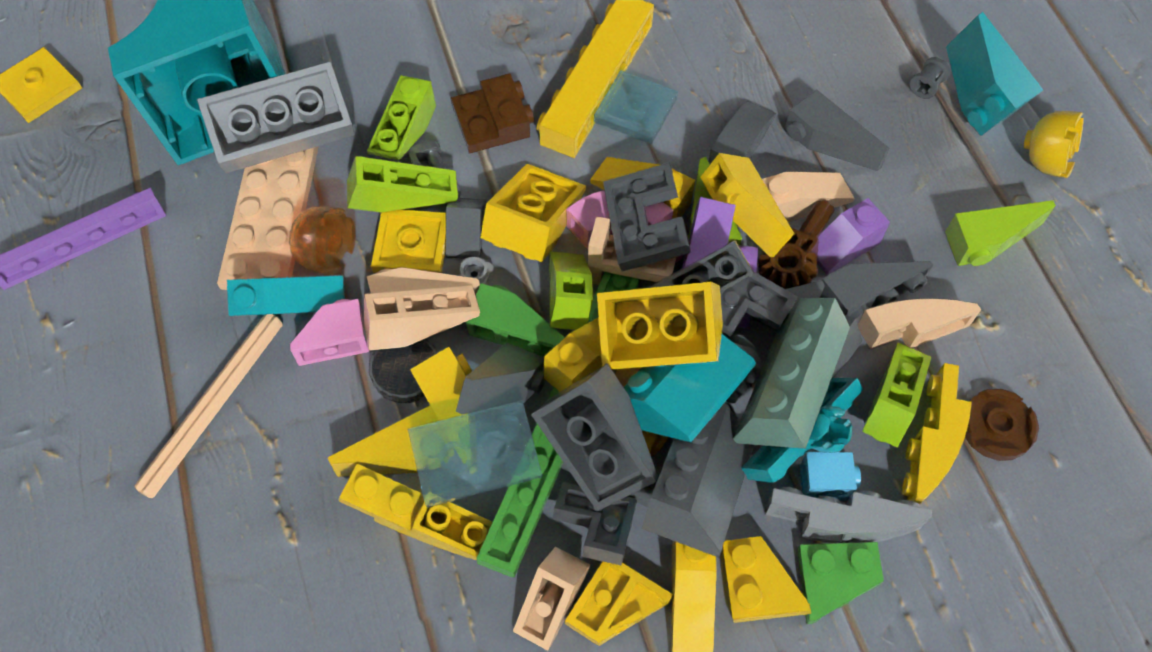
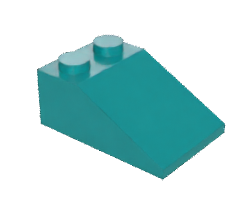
(988, 75)

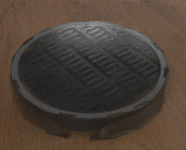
(392, 373)

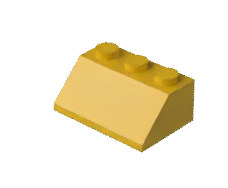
(660, 325)

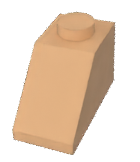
(550, 597)

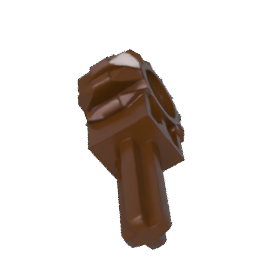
(798, 252)

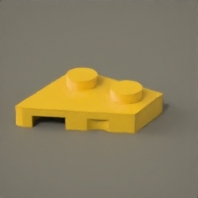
(759, 583)
(614, 602)

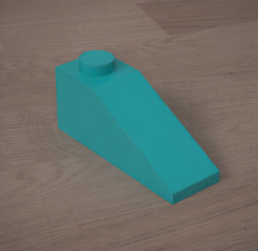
(283, 294)

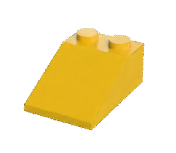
(530, 212)

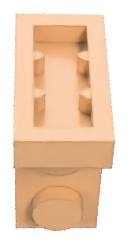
(603, 258)

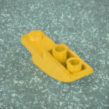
(940, 438)
(405, 512)

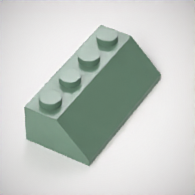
(795, 376)

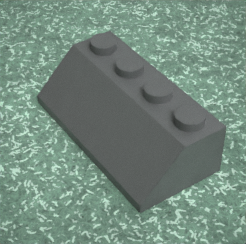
(700, 486)

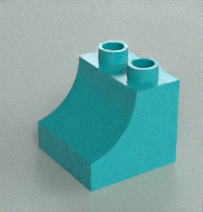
(189, 54)

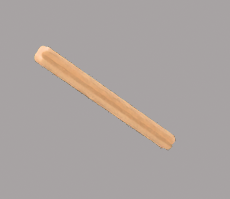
(208, 406)

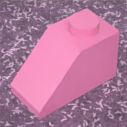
(331, 334)

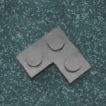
(759, 299)
(607, 527)

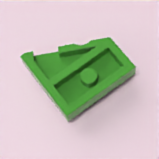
(837, 574)

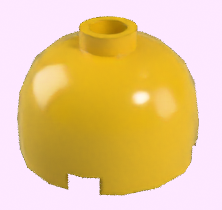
(1055, 142)

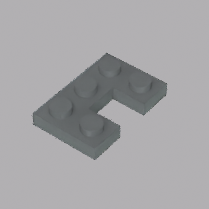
(634, 239)

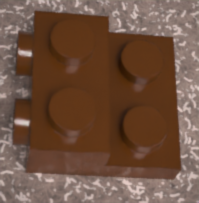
(493, 114)

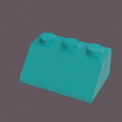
(685, 397)

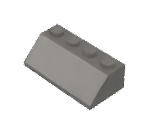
(276, 117)

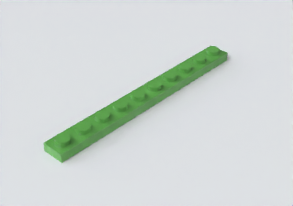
(525, 501)

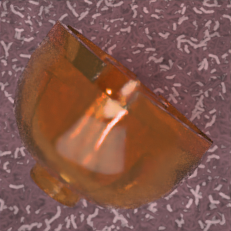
(322, 238)

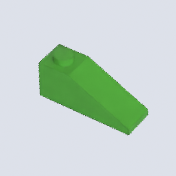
(509, 319)

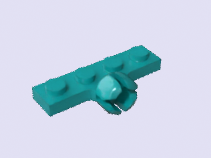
(828, 434)

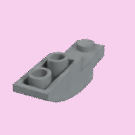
(860, 520)

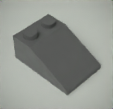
(598, 437)

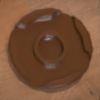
(1001, 425)

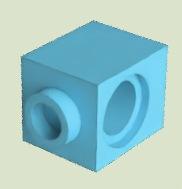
(829, 475)

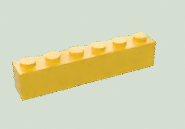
(586, 84)

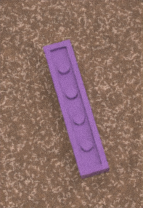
(79, 237)

